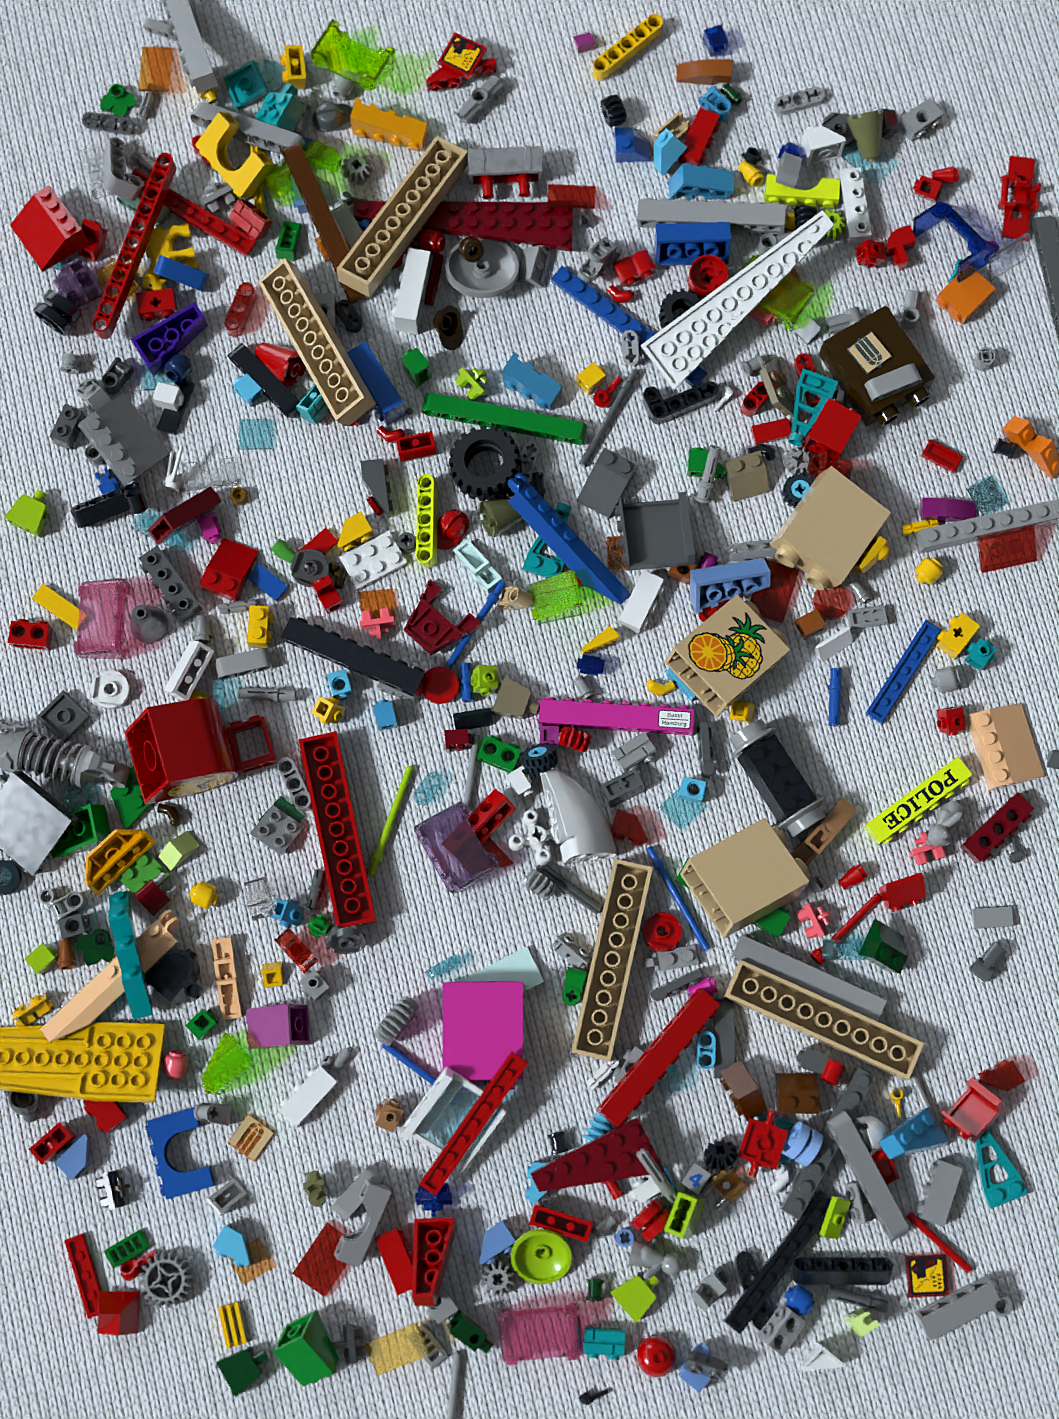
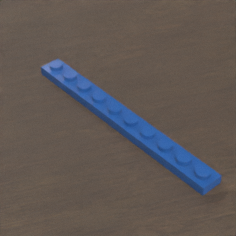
(610, 312)

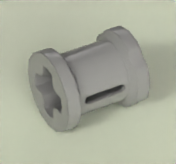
(752, 365)

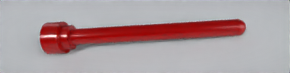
(816, 954)

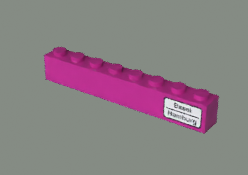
(617, 717)

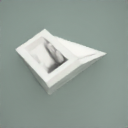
(819, 1359)

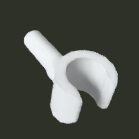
(728, 394)

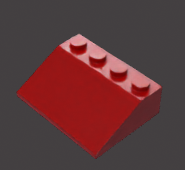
(48, 229)

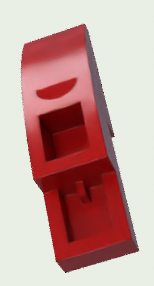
(445, 78)

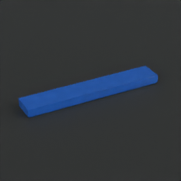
(903, 672)

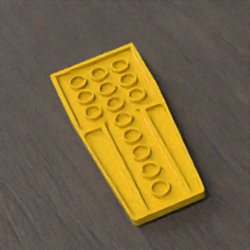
(90, 1064)

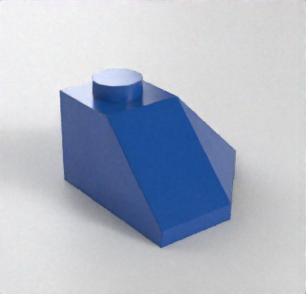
(631, 146)

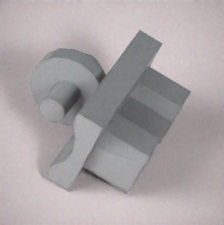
(211, 200)

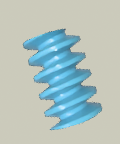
(598, 1127)

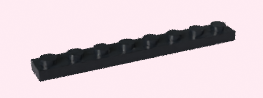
(778, 1263)

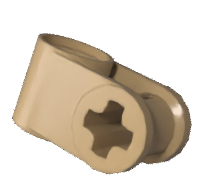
(515, 598)

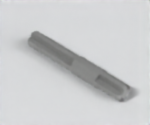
(658, 1177)

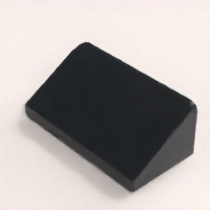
(473, 719)

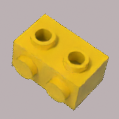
(294, 66)
(259, 626)

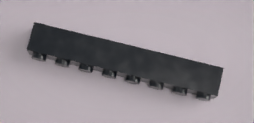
(354, 657)

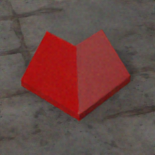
(118, 1312)

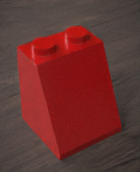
(832, 429)

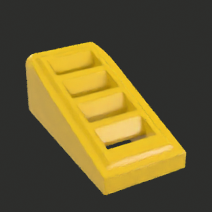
(604, 639)

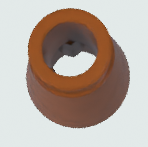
(66, 956)

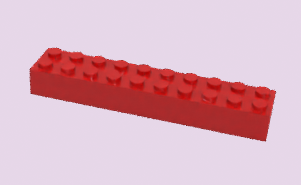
(337, 830)

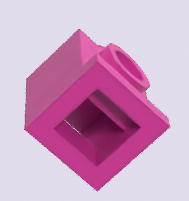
(210, 528)

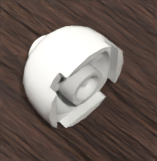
(871, 1132)

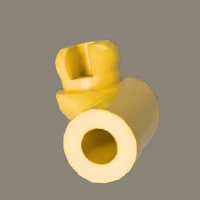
(659, 689)

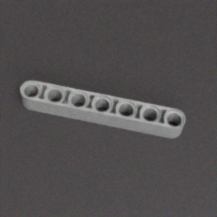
(251, 130)
(868, 1176)

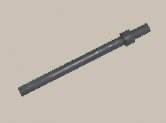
(625, 387)

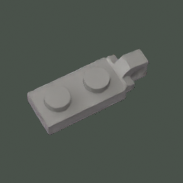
(674, 959)

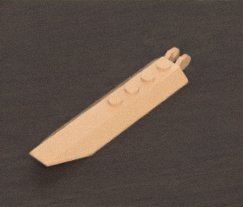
(107, 983)

